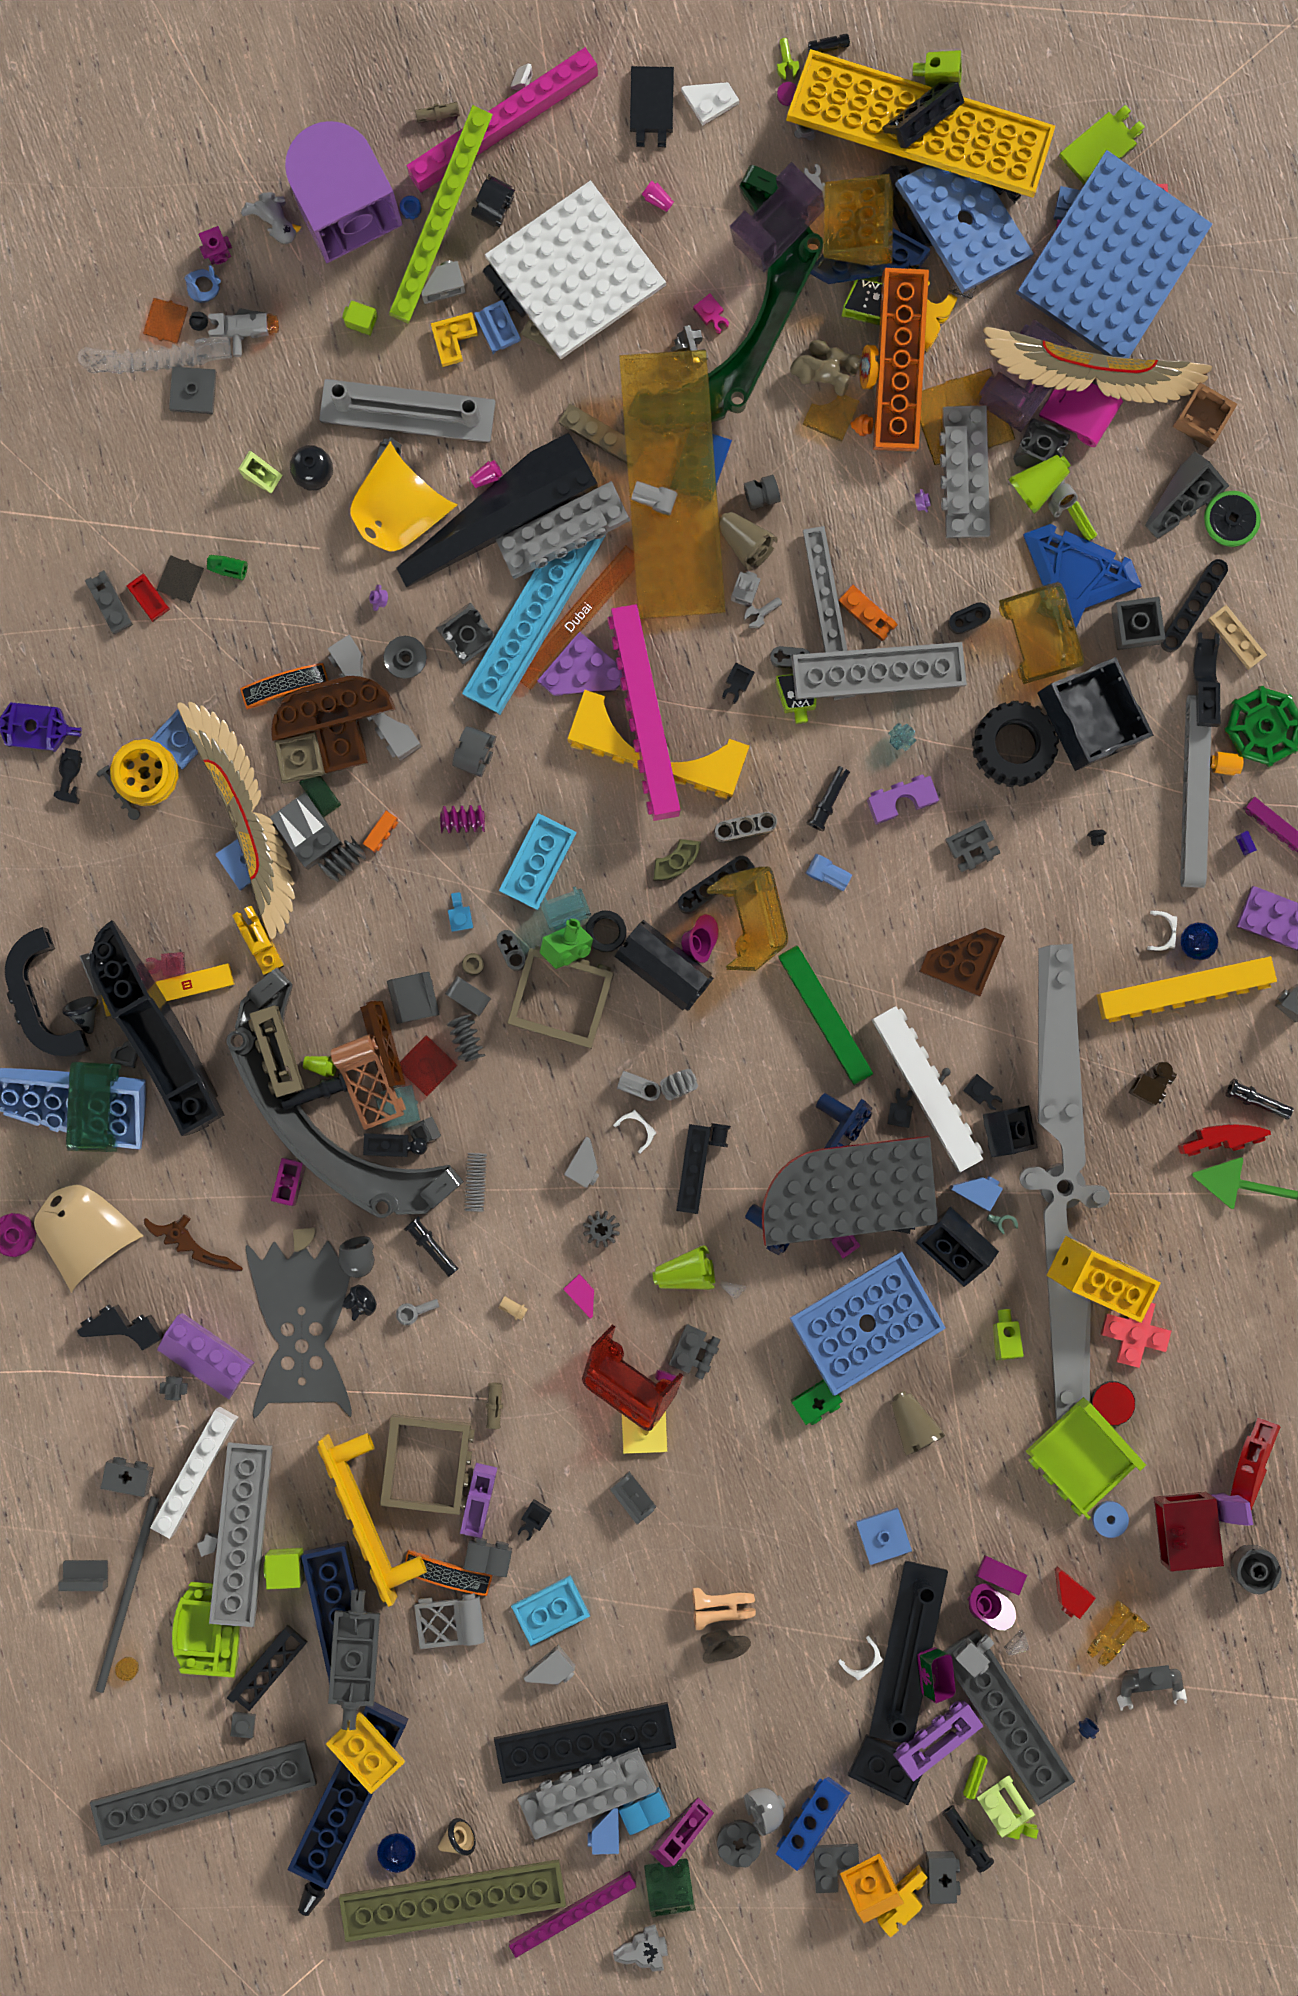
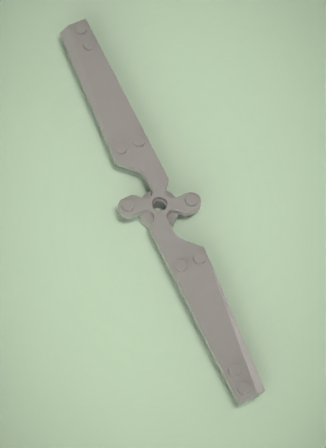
(1062, 1116)

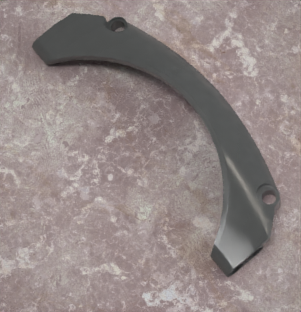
(352, 1177)

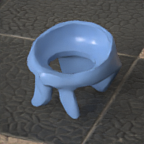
(192, 289)

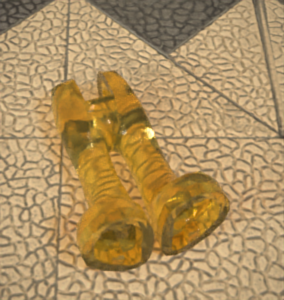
(1113, 1646)

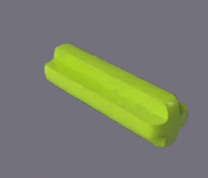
(1082, 521)
(975, 1776)

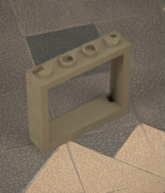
(580, 964)
(391, 1457)

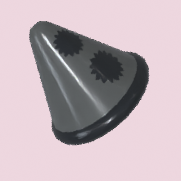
(82, 1012)

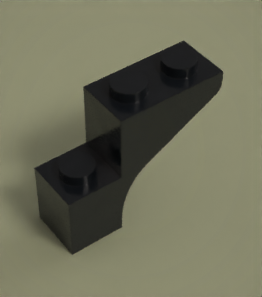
(114, 1322)

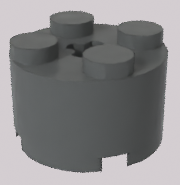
(474, 751)
(1254, 1581)

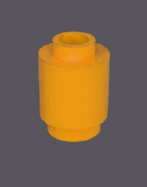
(1226, 763)

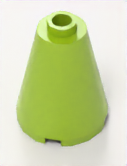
(1040, 481)
(686, 1271)

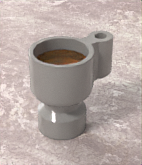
(1062, 499)

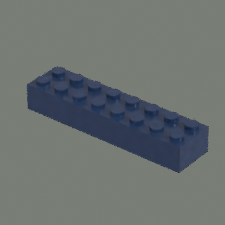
(340, 1810)

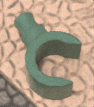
(998, 1221)

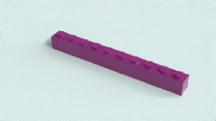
(1272, 822)
(572, 1914)

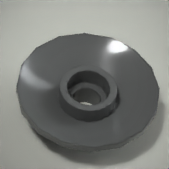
(405, 646)

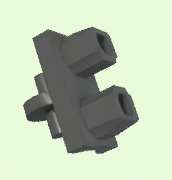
(687, 340)

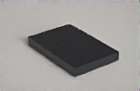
(881, 1771)

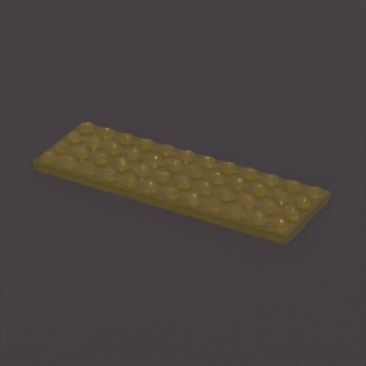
(672, 449)

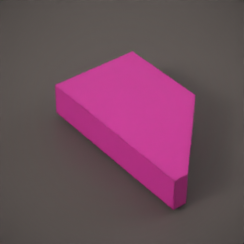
(582, 1294)

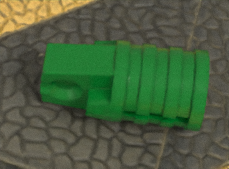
(227, 566)

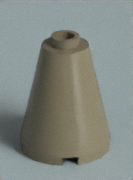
(746, 539)
(914, 1424)

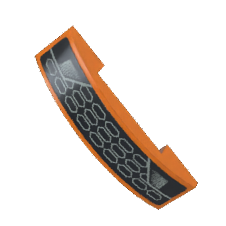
(282, 684)
(452, 1576)

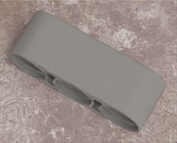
(756, 827)

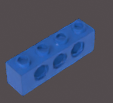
(836, 1797)

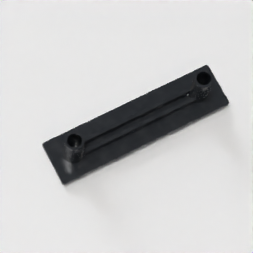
(910, 1634)

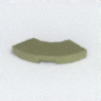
(677, 862)

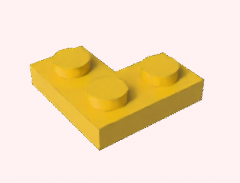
(449, 332)

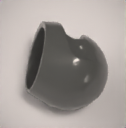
(358, 1261)

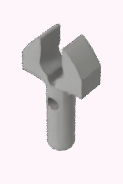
(761, 612)

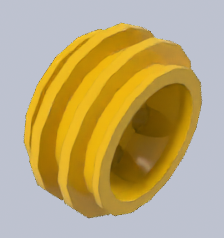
(132, 753)

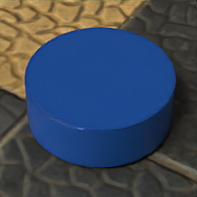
(410, 207)

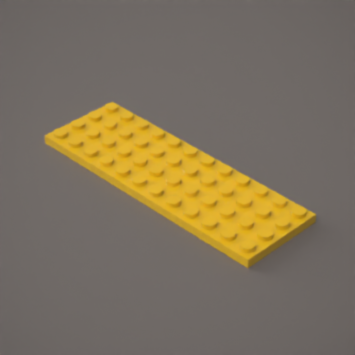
(970, 141)

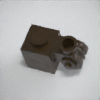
(1152, 1089)

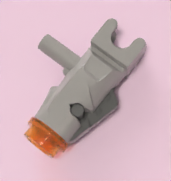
(243, 324)

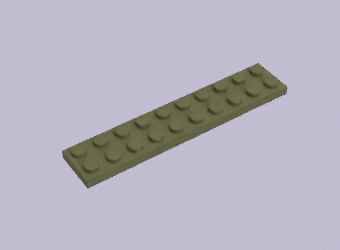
(452, 1900)

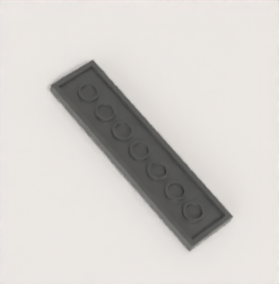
(1013, 1726)

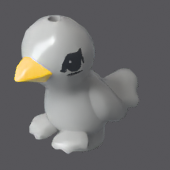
(270, 210)

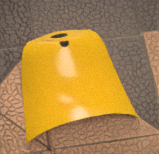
(399, 501)

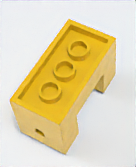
(1103, 1279)

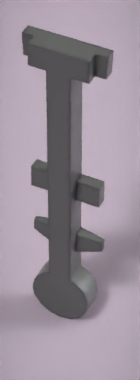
(133, 814)

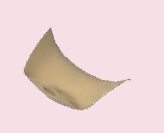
(85, 1234)

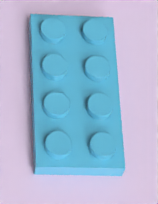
(537, 861)

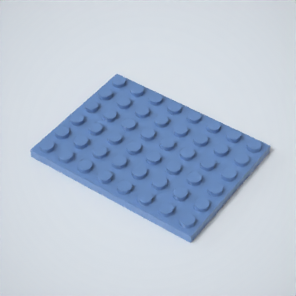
(1114, 258)

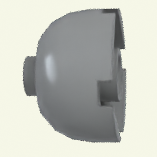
(765, 1808)

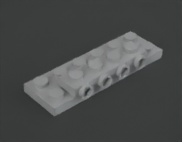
(965, 471)
(563, 530)
(586, 1792)

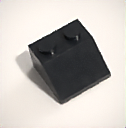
(1010, 1131)

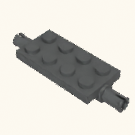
(354, 1659)

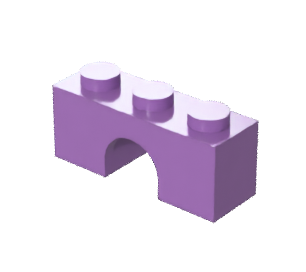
(920, 791)

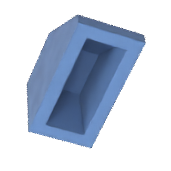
(979, 1191)
(605, 1833)

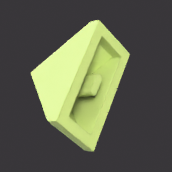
(259, 472)

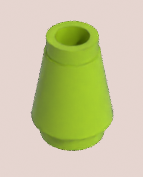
(320, 1064)

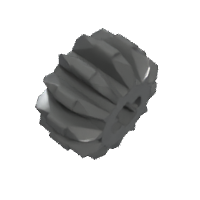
(597, 1235)

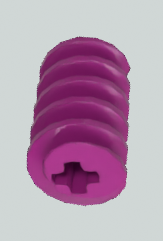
(462, 819)

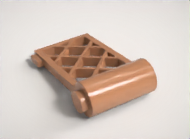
(360, 1053)

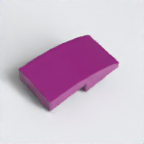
(1001, 1575)

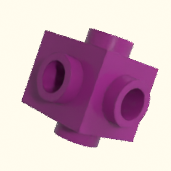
(215, 246)

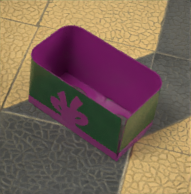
(945, 1683)

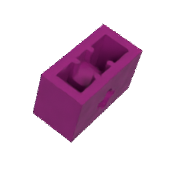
(288, 1181)

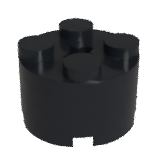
(492, 201)

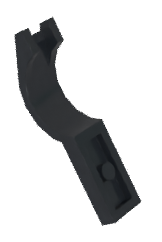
(1206, 681)

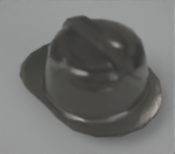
(722, 1646)

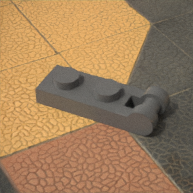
(109, 603)

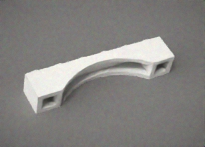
(193, 1472)

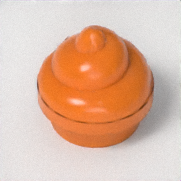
(863, 425)

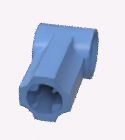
(823, 870)

